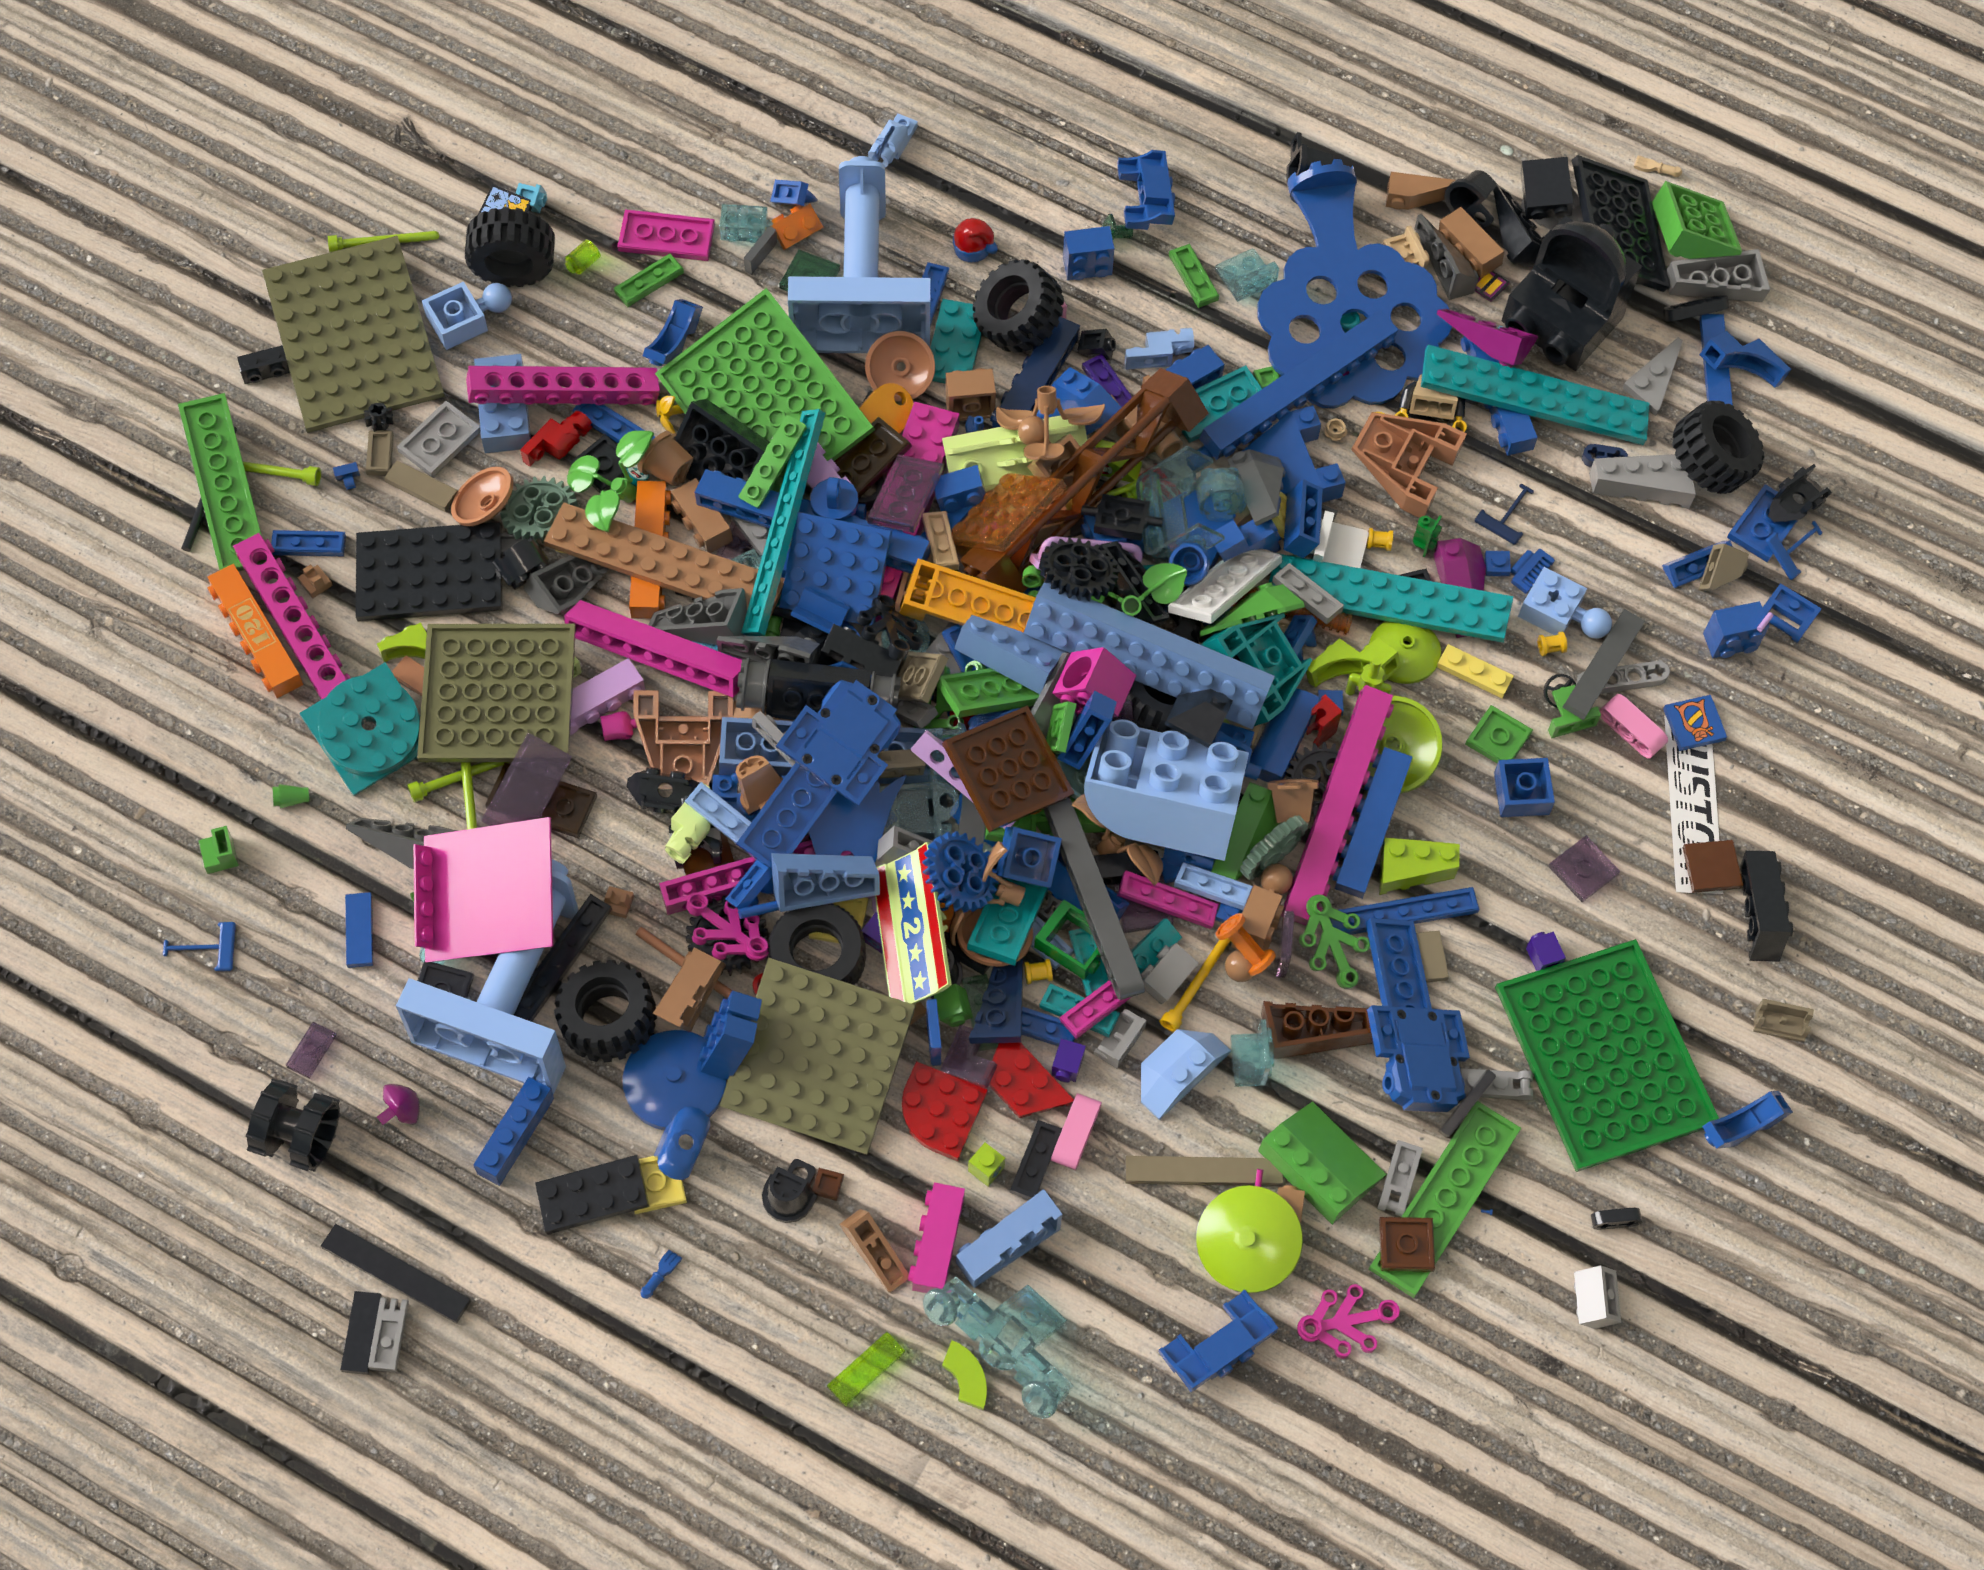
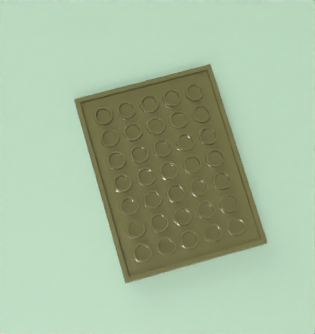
(352, 333)

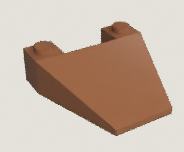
(1398, 451)
(681, 742)

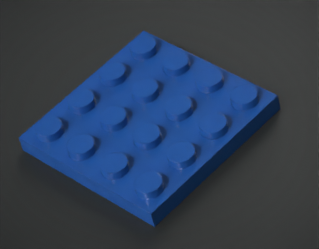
(836, 560)

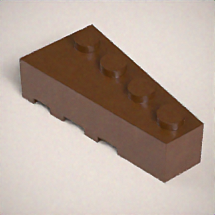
(1314, 1028)

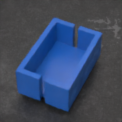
(730, 1035)

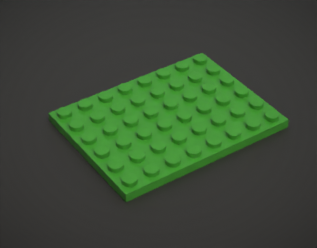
(760, 372)

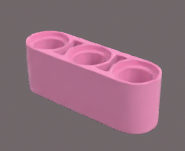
(1633, 726)
(1076, 1131)

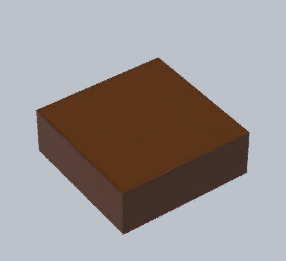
(828, 1184)

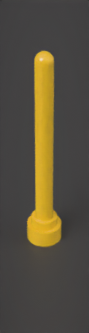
(1173, 1019)

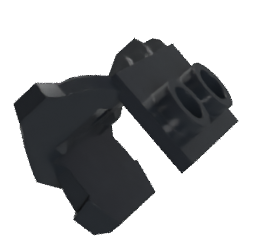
(1786, 508)
(645, 787)

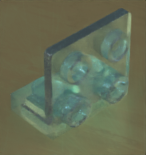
(1247, 274)
(1252, 1057)

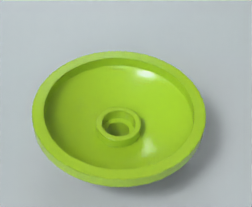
(1418, 658)

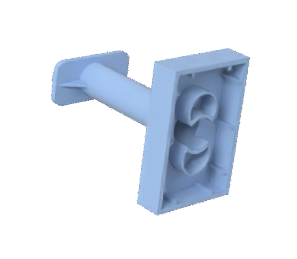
(859, 307)
(487, 1030)

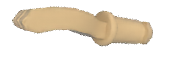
(1649, 165)

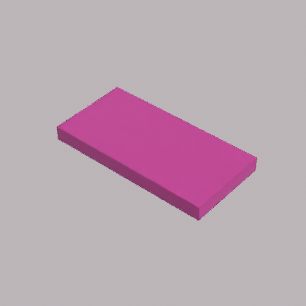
(666, 234)

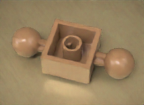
(1032, 431)
(1261, 917)

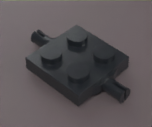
(1122, 517)

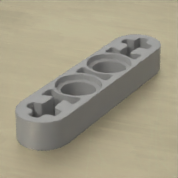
(1643, 669)

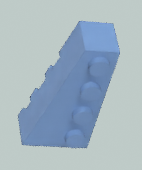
(1009, 1239)

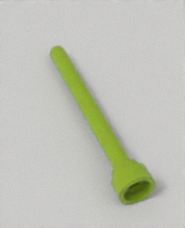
(337, 243)
(310, 475)
(420, 790)
(468, 795)

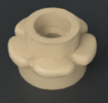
(1335, 424)

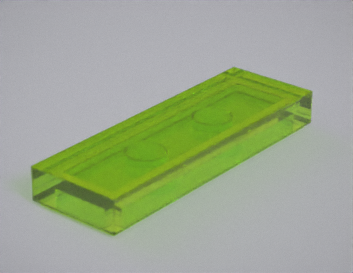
(866, 1369)

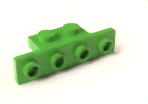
(772, 461)

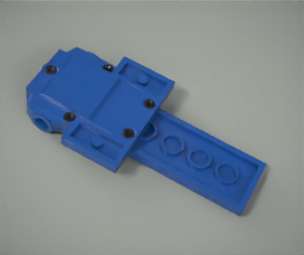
(832, 755)
(1418, 1040)

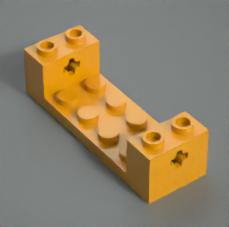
(958, 596)

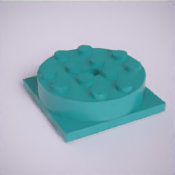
(361, 754)

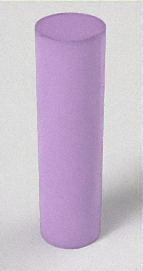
(1765, 621)

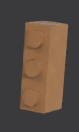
(1472, 242)
(708, 525)

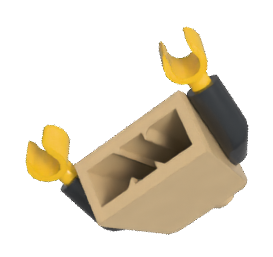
(1432, 403)

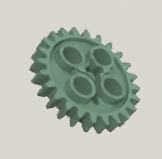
(535, 507)
(1274, 847)

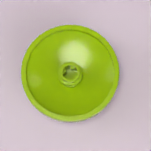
(1415, 733)
(1249, 1239)

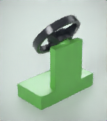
(1567, 722)

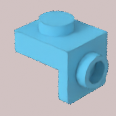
(535, 194)

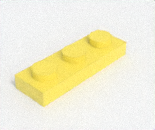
(1475, 671)

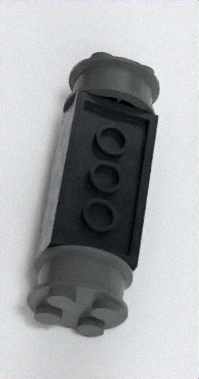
(788, 686)

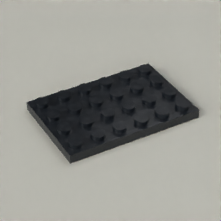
(1627, 207)
(428, 571)

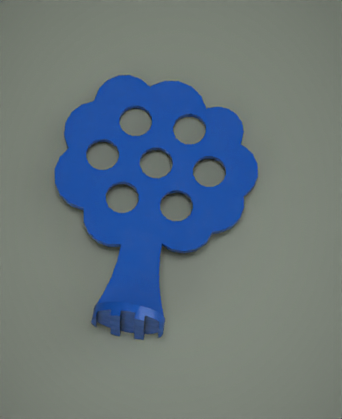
(1327, 203)

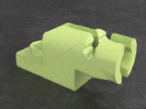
(688, 833)

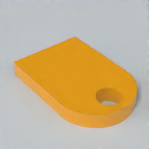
(882, 404)

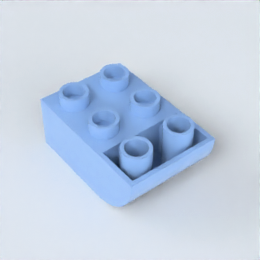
(1165, 788)

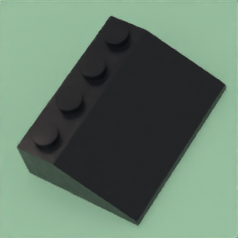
(718, 442)

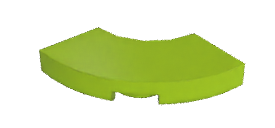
(968, 1375)

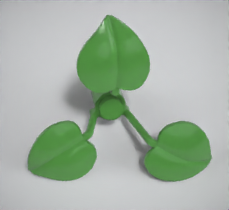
(603, 507)
(1164, 583)

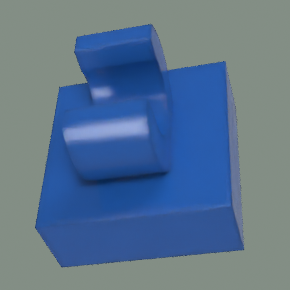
(346, 473)

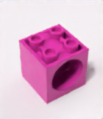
(1092, 671)

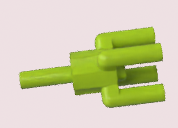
(1371, 675)

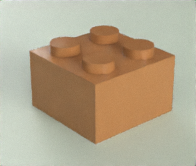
(971, 393)

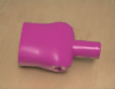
(617, 726)

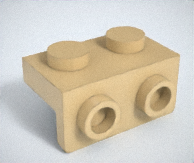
(1409, 247)

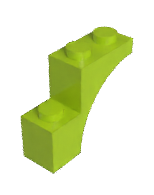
(408, 642)
(1344, 659)

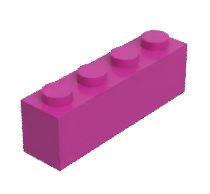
(938, 1237)

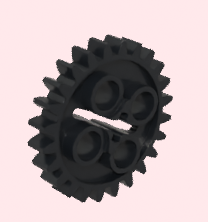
(1079, 569)
(1309, 761)
(731, 961)

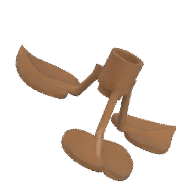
(1047, 403)
(1142, 856)
(1006, 890)

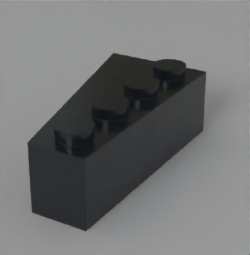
(1765, 905)

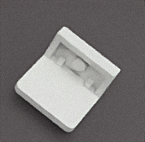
(1340, 543)

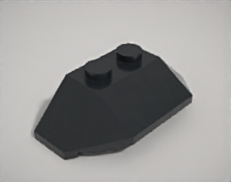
(1131, 583)

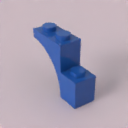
(671, 340)
(1755, 357)
(1247, 538)
(1745, 1122)

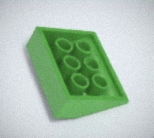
(1694, 223)
(1321, 1161)

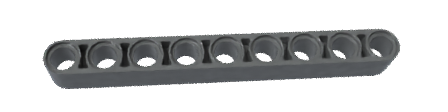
(1095, 900)

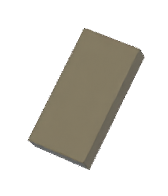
(379, 452)
(1432, 956)

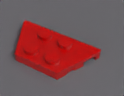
(1025, 1082)

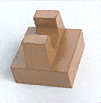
(314, 580)
(619, 900)

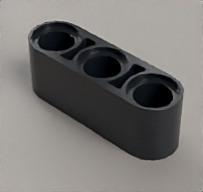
(1114, 865)

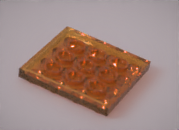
(1006, 511)

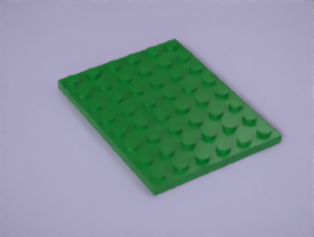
(1606, 1055)

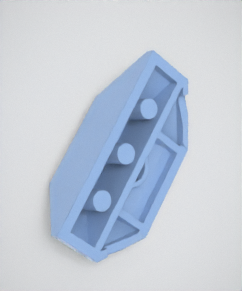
(1178, 1068)

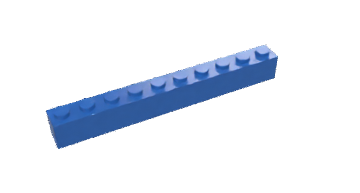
(1298, 385)
(722, 494)

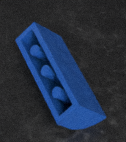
(1283, 736)

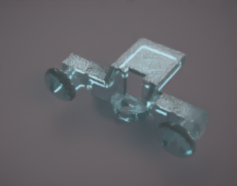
(911, 803)
(1041, 1381)

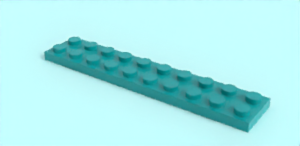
(1535, 394)
(1409, 599)

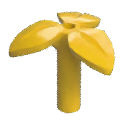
(666, 409)

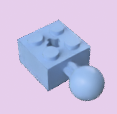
(459, 316)
(1556, 602)

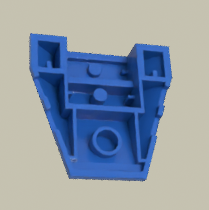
(1081, 391)

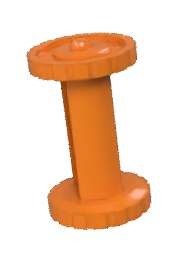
(1234, 931)

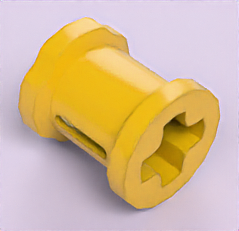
(1379, 539)
(1552, 643)
(1038, 971)

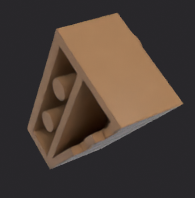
(690, 989)

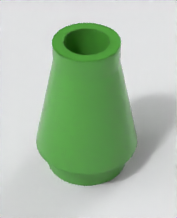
(289, 795)

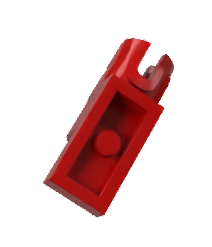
(556, 438)

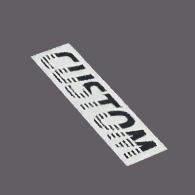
(1691, 802)

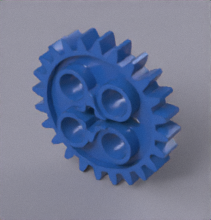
(958, 870)

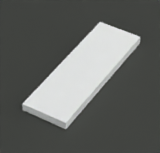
(1224, 585)

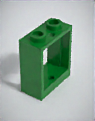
(1065, 912)

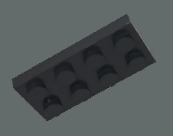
(592, 1194)

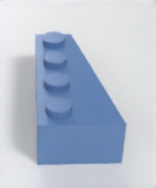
(1008, 652)
(822, 879)

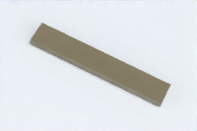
(1200, 1171)

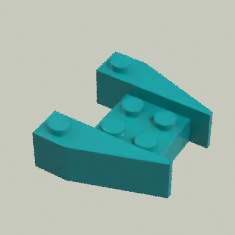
(1267, 649)

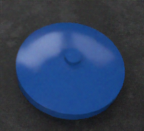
(669, 1077)

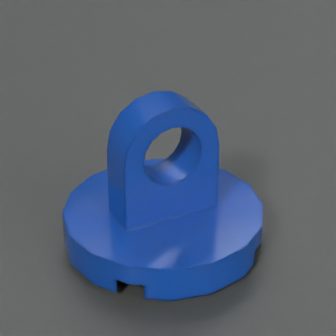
(834, 499)

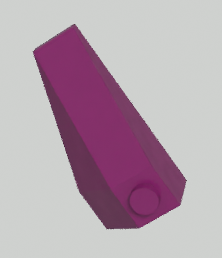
(1503, 344)
(1460, 564)

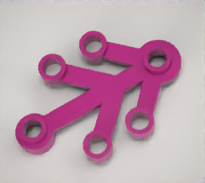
(753, 946)
(1343, 1322)

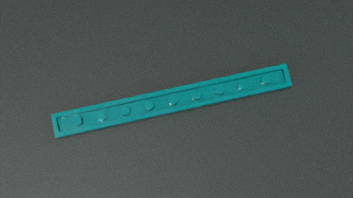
(782, 526)

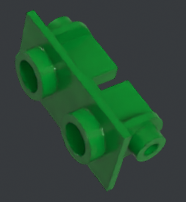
(1427, 533)

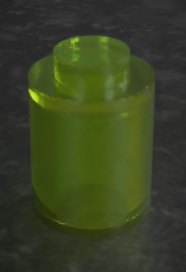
(582, 257)

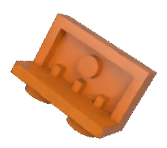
(796, 226)

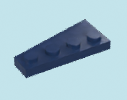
(1001, 1007)

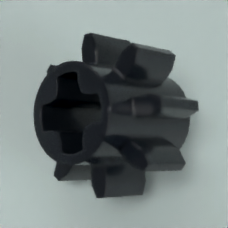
(378, 417)

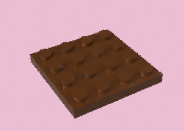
(1008, 768)

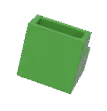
(218, 851)

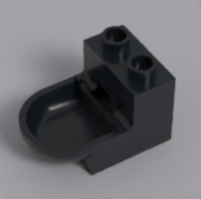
(1573, 291)

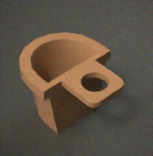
(666, 459)
(756, 782)
(1293, 798)

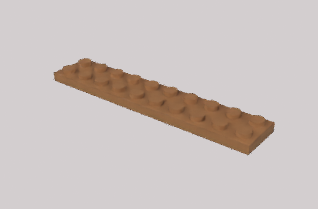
(650, 556)

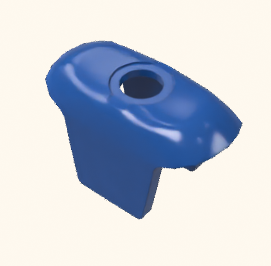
(674, 1160)

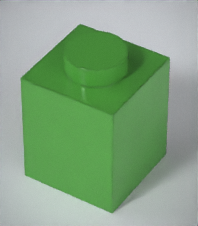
(953, 1006)

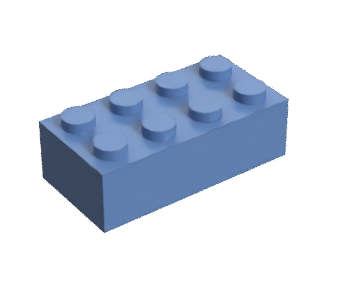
(503, 425)

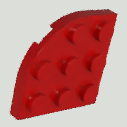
(940, 1109)

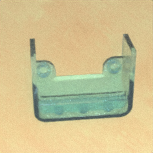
(1166, 488)

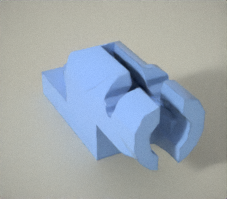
(893, 139)
(1160, 349)

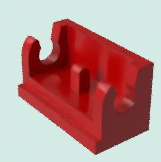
(1326, 720)

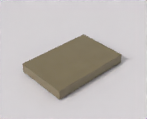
(920, 675)

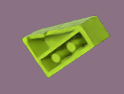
(1416, 863)

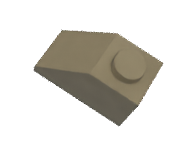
(1723, 566)

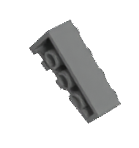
(1644, 478)

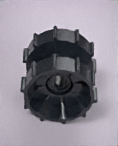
(278, 1120)

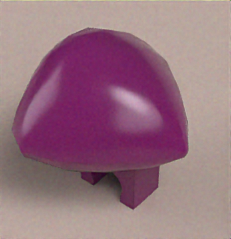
(402, 1103)

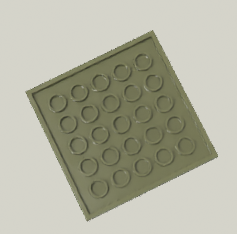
(494, 687)
(820, 1056)

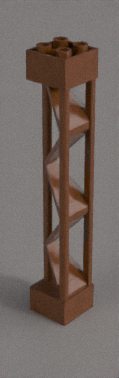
(1161, 398)

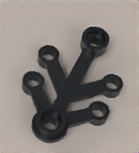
(885, 607)

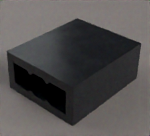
(1546, 188)

